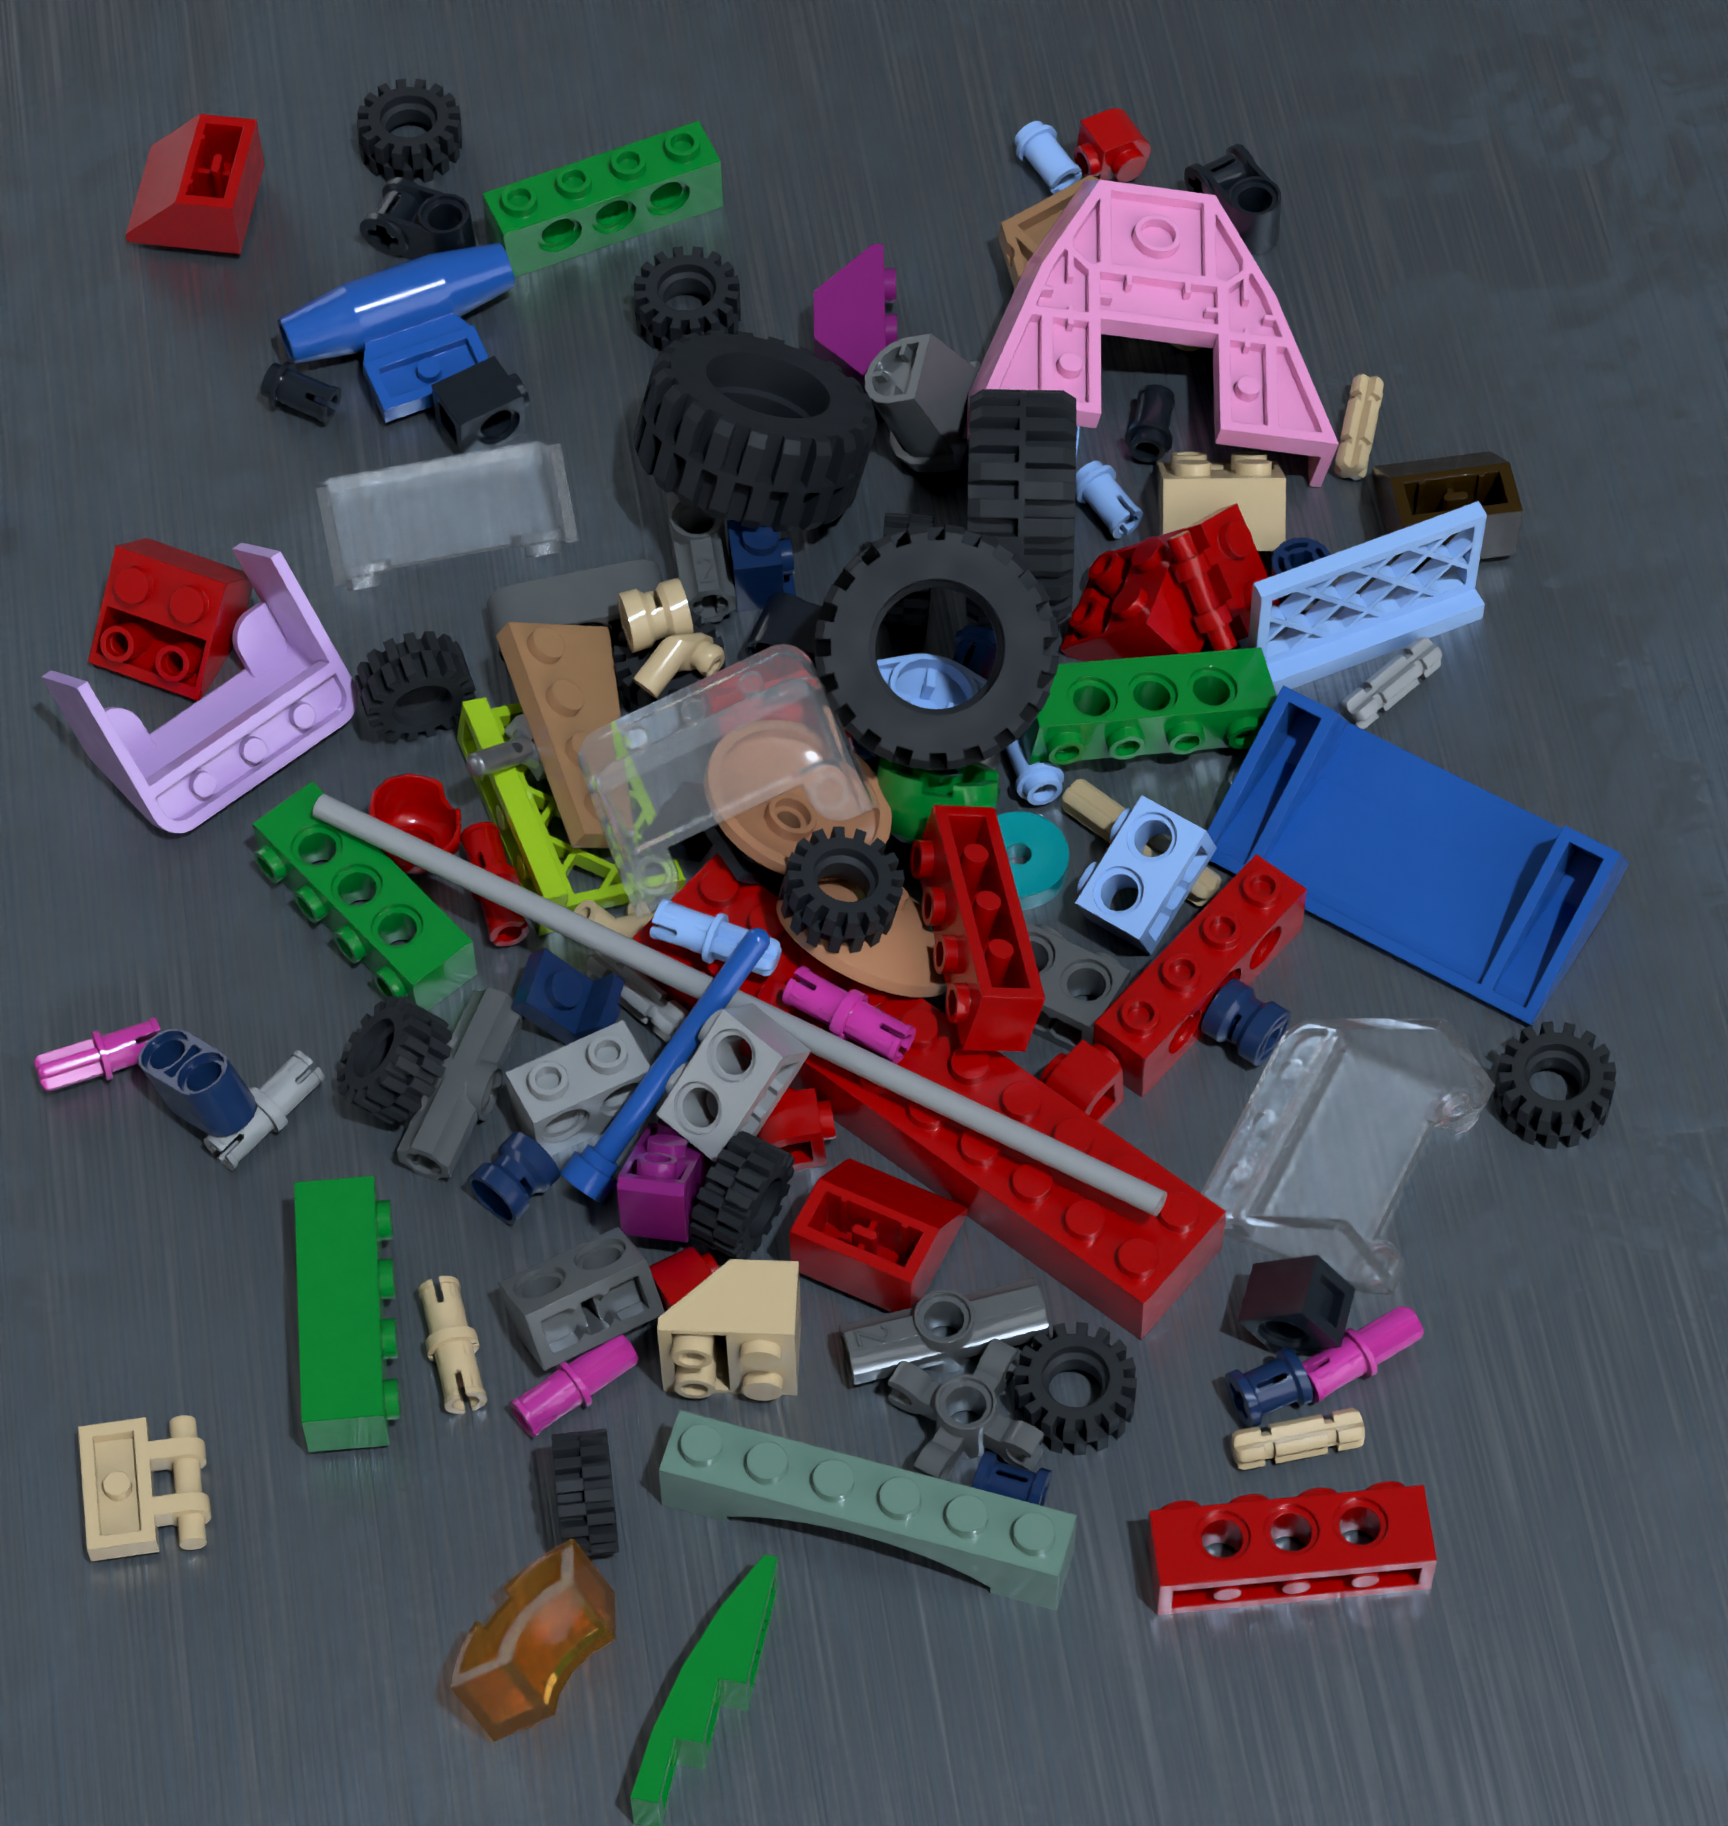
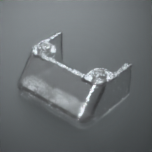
(445, 510)

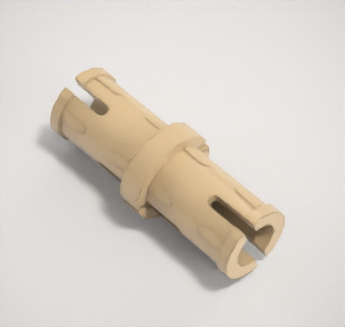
(452, 1344)

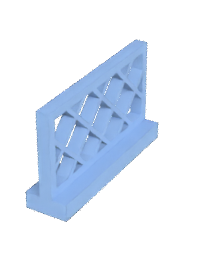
(1386, 616)

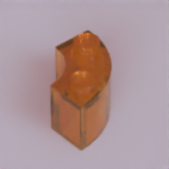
(535, 1641)

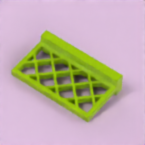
(523, 830)

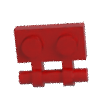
(1219, 571)

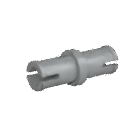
(274, 1102)

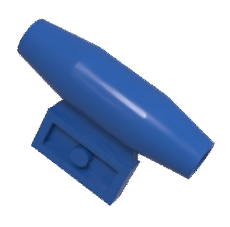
(403, 323)

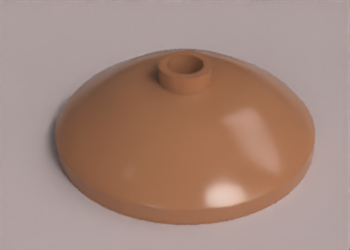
(776, 826)
(897, 964)

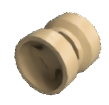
(654, 614)

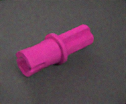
(94, 1056)
(1362, 1351)
(573, 1385)

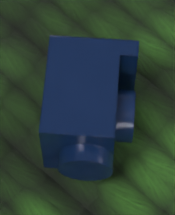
(759, 565)

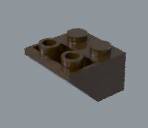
(1435, 486)

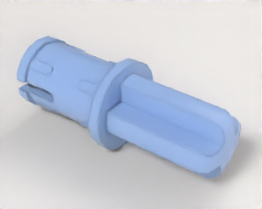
(707, 935)

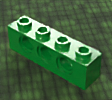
(605, 198)
(1152, 706)
(438, 951)

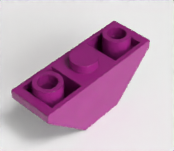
(852, 315)
(660, 1184)

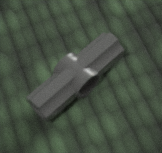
(701, 560)
(466, 1088)
(1005, 1312)

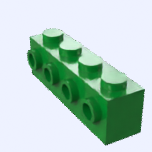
(343, 1314)

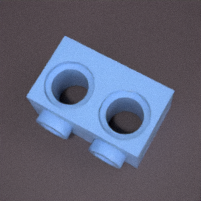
(1160, 880)

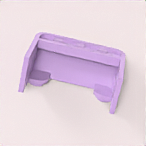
(239, 732)

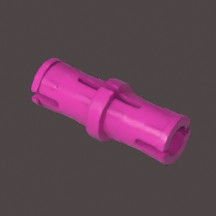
(849, 1014)

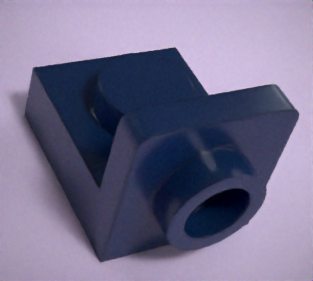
(565, 999)

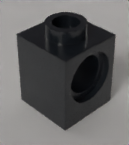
(481, 406)
(1297, 1304)

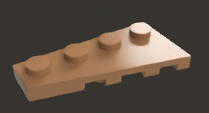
(566, 693)

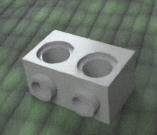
(576, 1088)
(743, 1092)

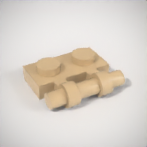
(120, 1489)

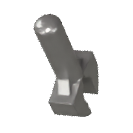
(508, 754)

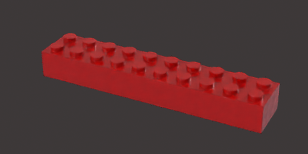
(1082, 1237)

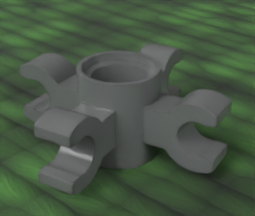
(1011, 1439)

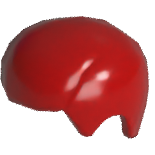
(420, 809)

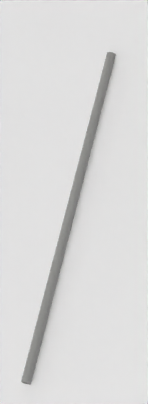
(694, 983)

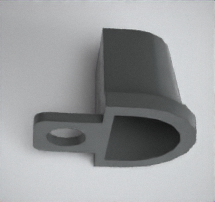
(923, 400)

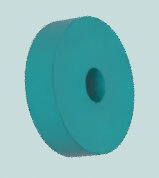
(1047, 856)

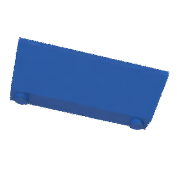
(1416, 856)

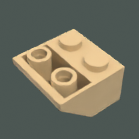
(1196, 487)
(735, 1333)

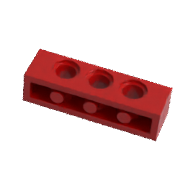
(1227, 940)
(1264, 1574)

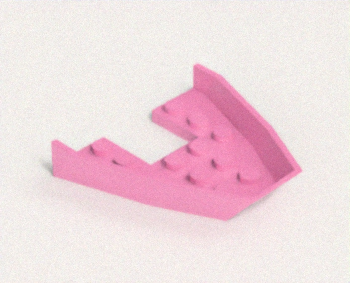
(1161, 272)

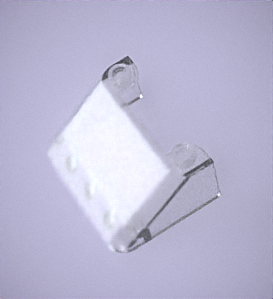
(713, 757)
(1338, 1136)

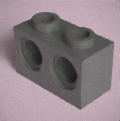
(1070, 972)
(581, 1298)

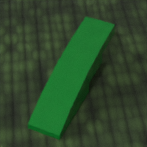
(714, 1675)

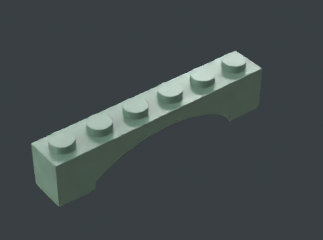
(744, 1472)

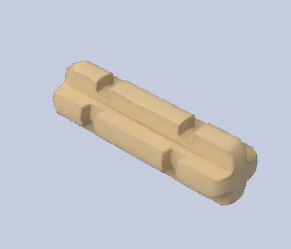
(1359, 427)
(1298, 1438)

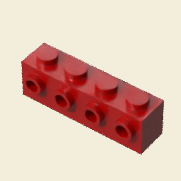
(977, 929)

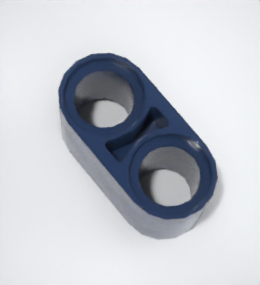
(197, 1082)

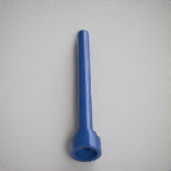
(595, 1166)

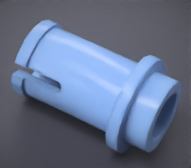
(1038, 145)
(1099, 489)
(1035, 782)

